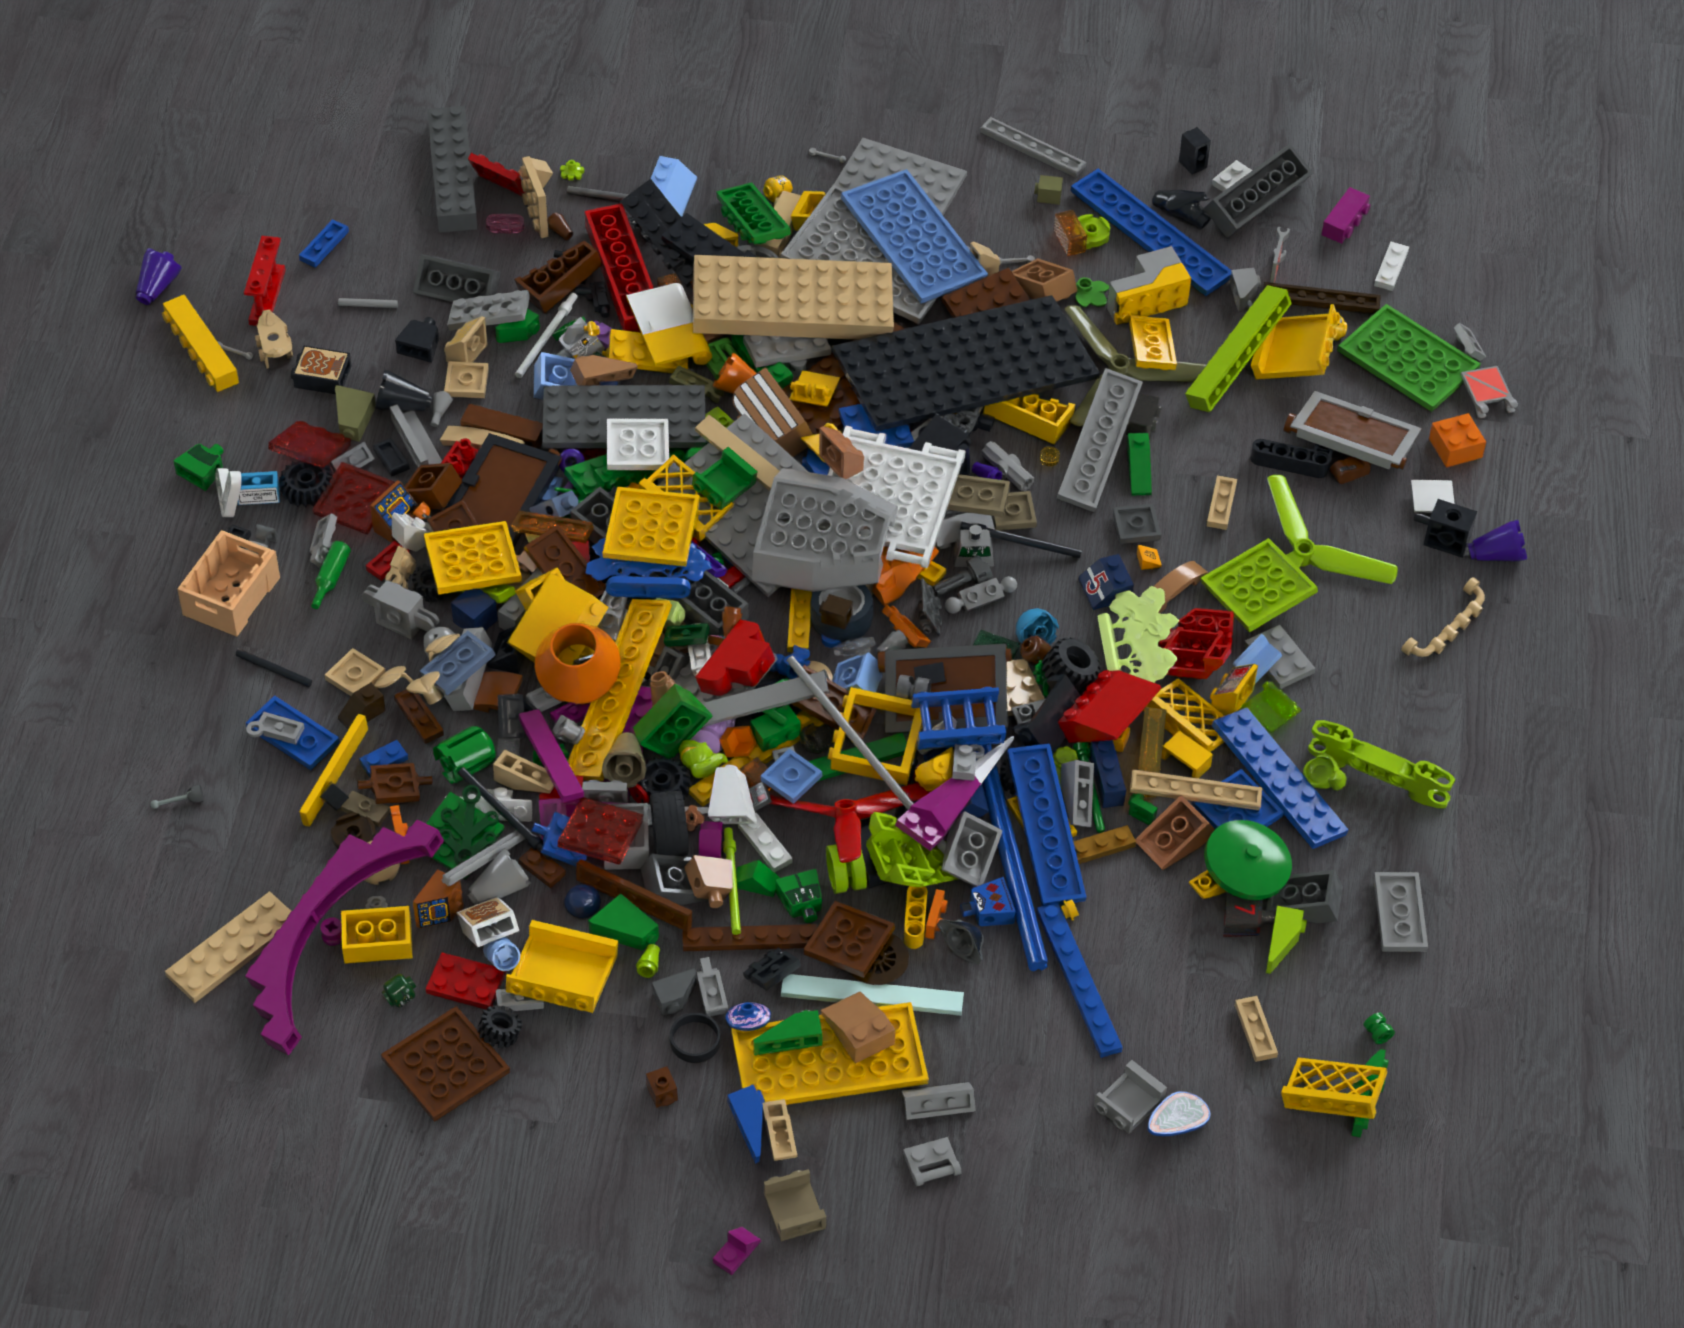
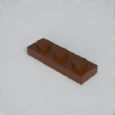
(419, 715)

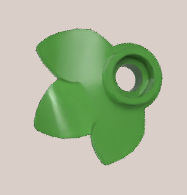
(1091, 292)

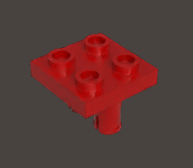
(461, 456)

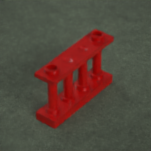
(264, 278)

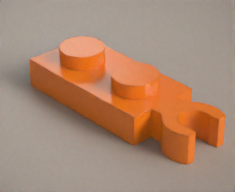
(902, 623)
(399, 827)

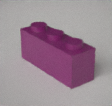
(1346, 215)

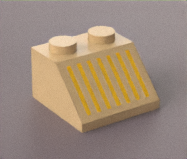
(467, 342)

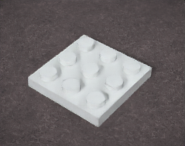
(637, 444)

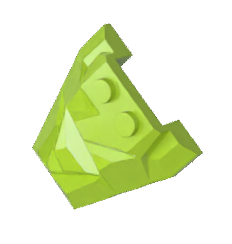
(902, 858)

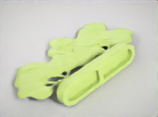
(1142, 632)

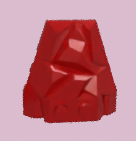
(1200, 642)

